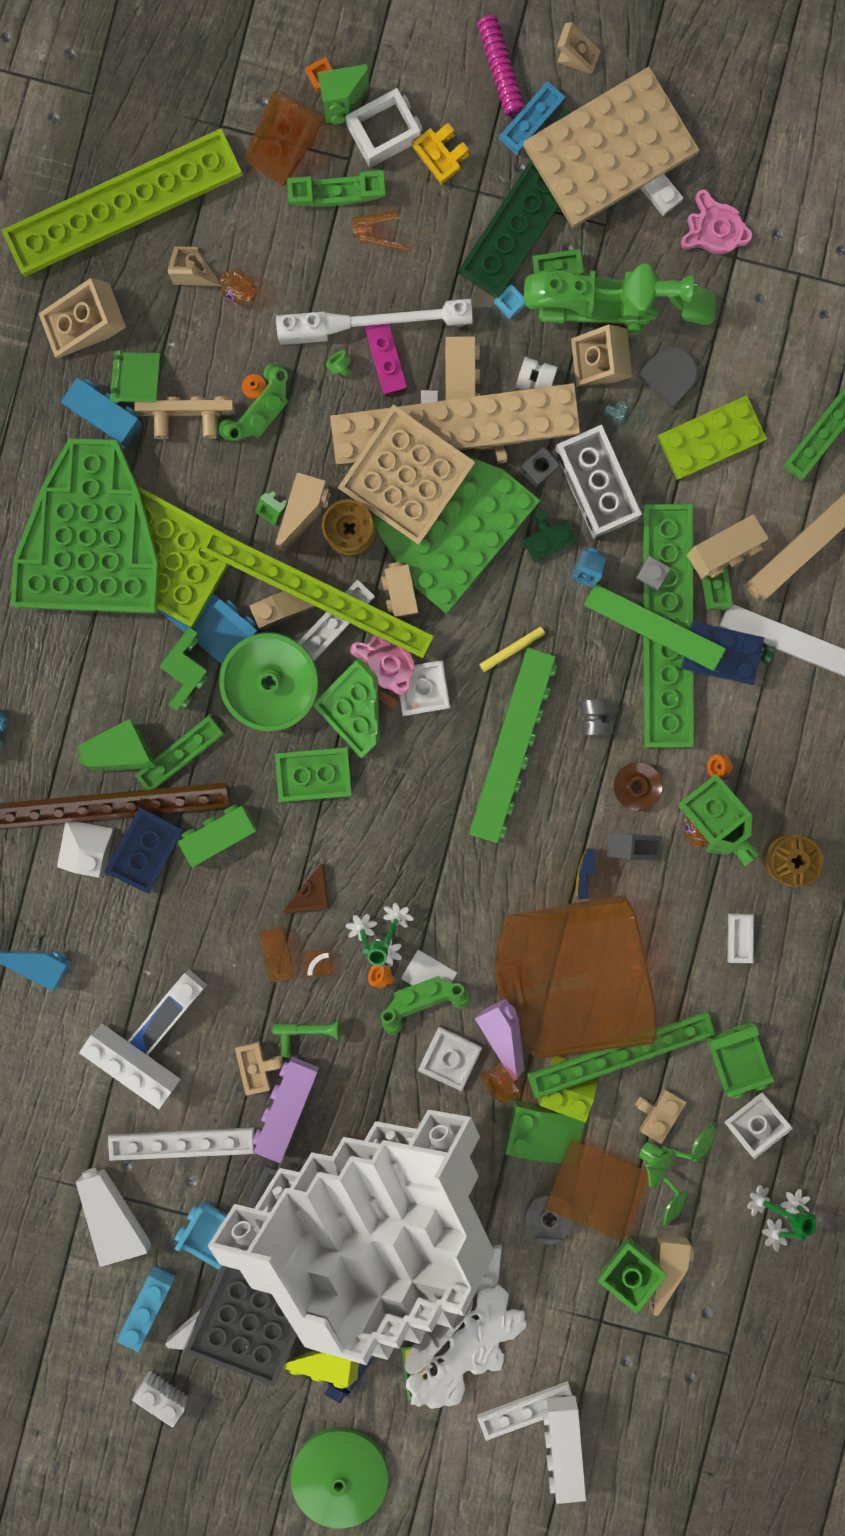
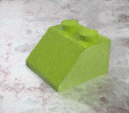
(571, 1101)

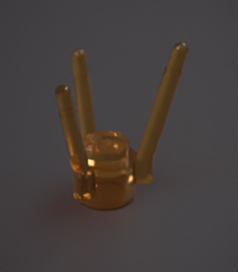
(363, 227)

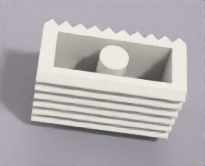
(161, 1399)

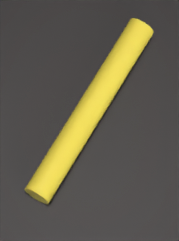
(512, 649)

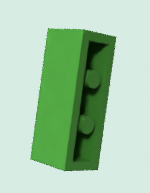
(217, 835)

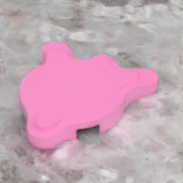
(716, 227)
(388, 662)

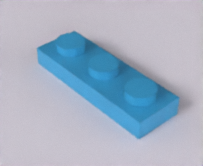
(532, 117)

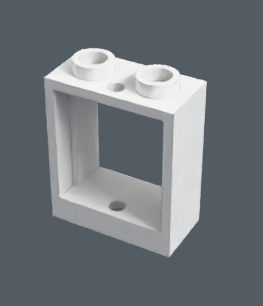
(377, 155)

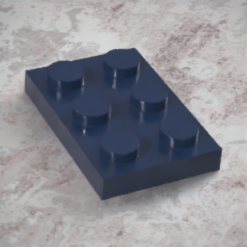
(739, 660)
(143, 850)

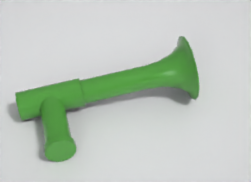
(286, 1030)

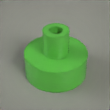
(339, 363)

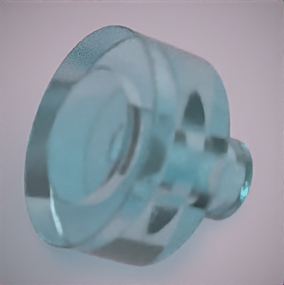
(616, 412)

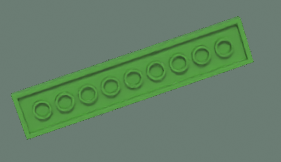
(666, 688)

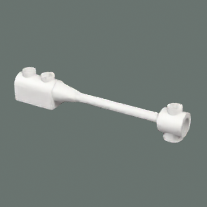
(318, 325)

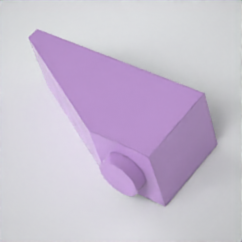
(503, 1033)

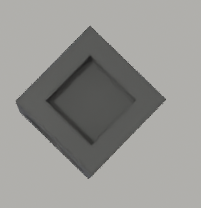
(537, 477)

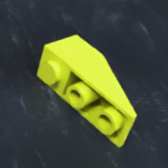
(324, 1367)

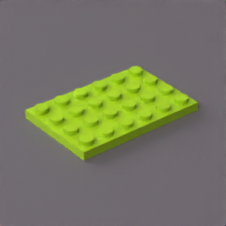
(185, 572)

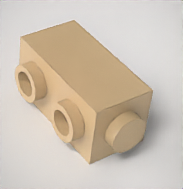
(401, 591)

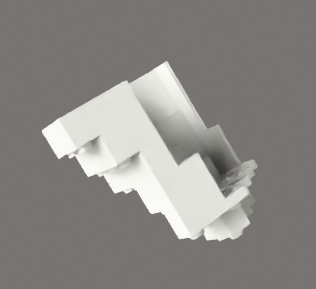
(368, 1238)

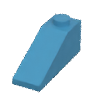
(588, 567)
(42, 967)

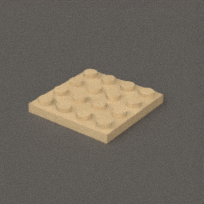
(406, 474)

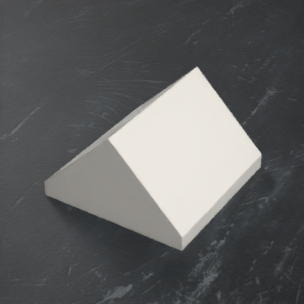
(758, 1125)

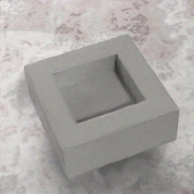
(653, 573)

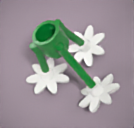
(380, 951)
(800, 1219)

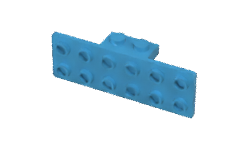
(220, 628)

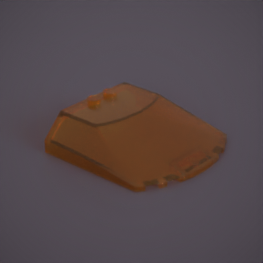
(577, 977)

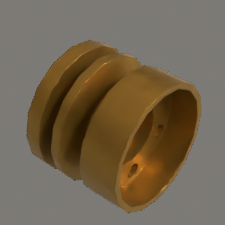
(351, 514)
(778, 859)

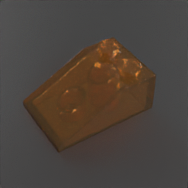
(282, 137)

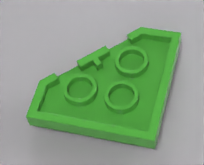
(353, 708)

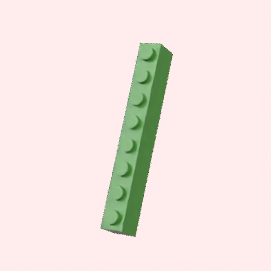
(512, 745)

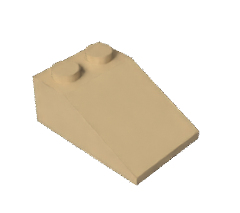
(82, 318)
(303, 508)

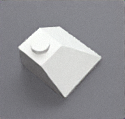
(85, 848)

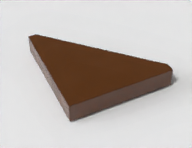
(311, 895)

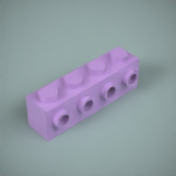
(286, 1109)

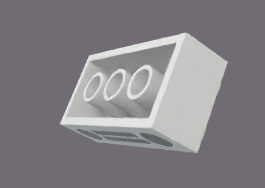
(597, 481)

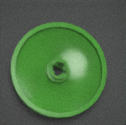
(265, 704)
(337, 1457)

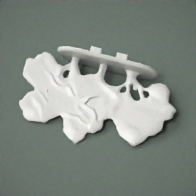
(470, 1349)

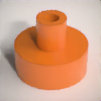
(251, 391)
(719, 765)
(380, 976)

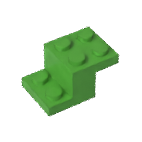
(184, 669)

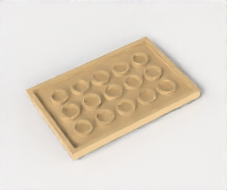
(610, 147)

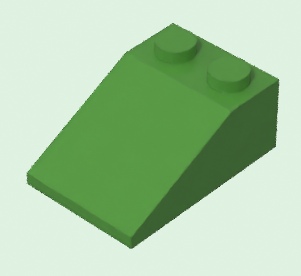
(540, 1133)

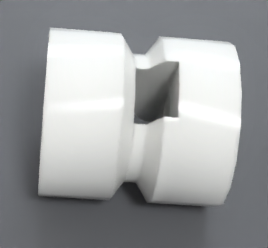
(545, 376)

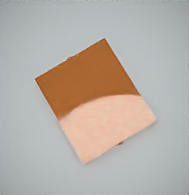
(597, 1190)

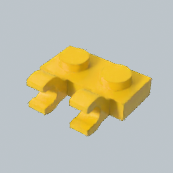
(436, 156)

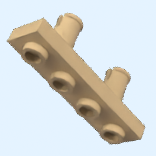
(195, 406)

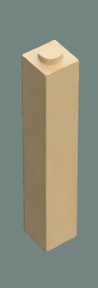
(798, 551)

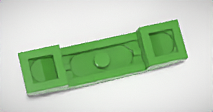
(336, 191)

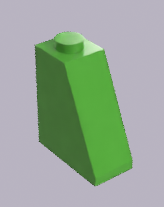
(117, 749)

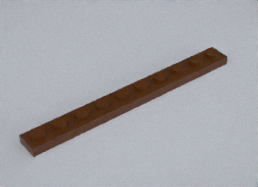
(113, 805)

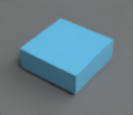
(510, 302)

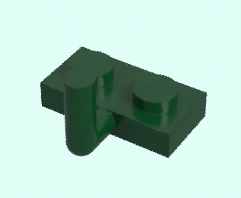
(549, 538)

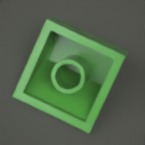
(343, 91)
(631, 1275)

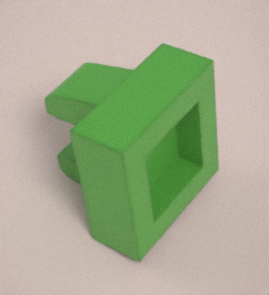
(270, 508)

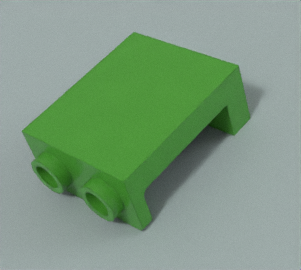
(740, 1060)

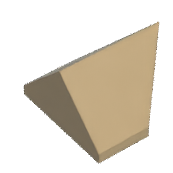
(190, 268)

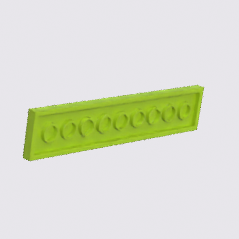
(122, 202)

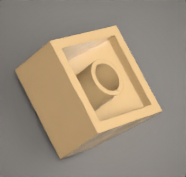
(601, 356)

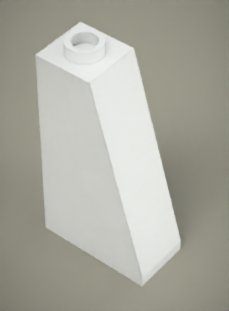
(109, 1219)

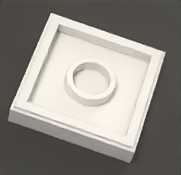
(427, 690)
(450, 1058)

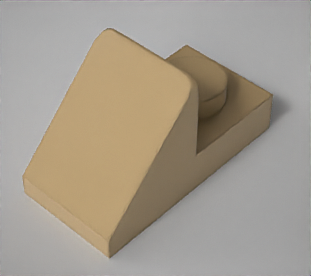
(577, 50)

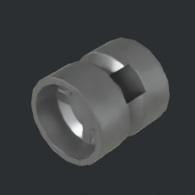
(596, 717)

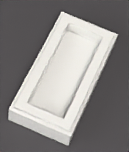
(740, 938)

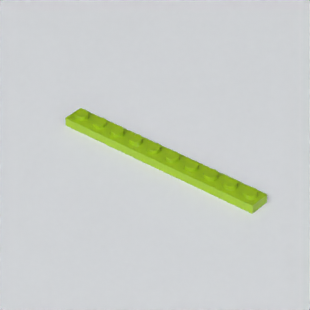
(316, 593)

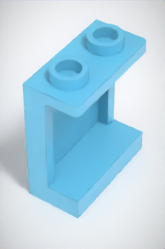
(199, 1232)

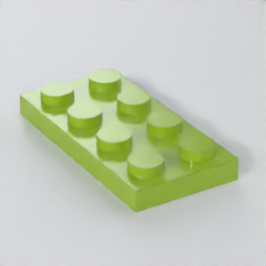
(712, 437)

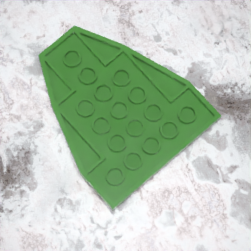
(464, 536)
(87, 537)

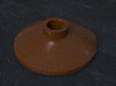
(650, 786)

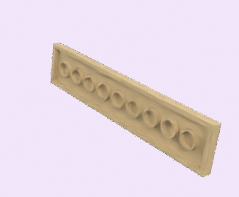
(471, 420)

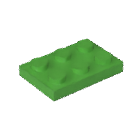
(313, 774)

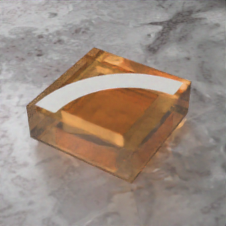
(318, 963)

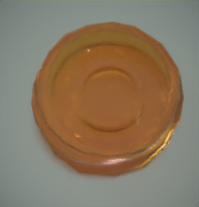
(500, 1083)

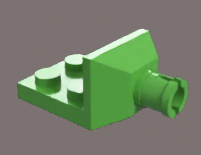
(721, 819)

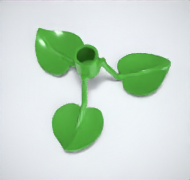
(661, 1161)

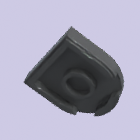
(670, 374)

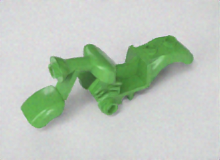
(613, 300)

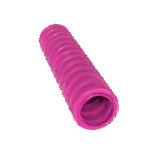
(500, 65)

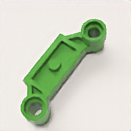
(262, 410)
(421, 997)

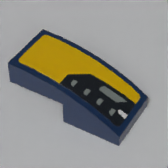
(586, 866)

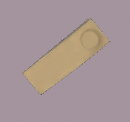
(277, 609)
(673, 1257)

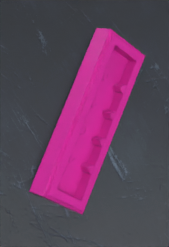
(385, 358)

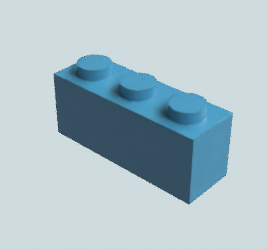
(100, 412)

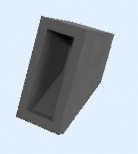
(634, 846)

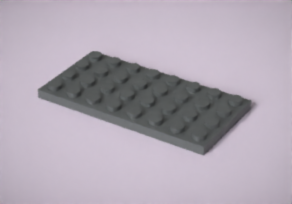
(242, 1325)

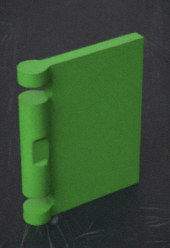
(135, 377)

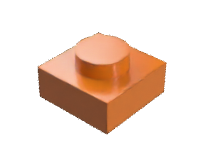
(313, 69)

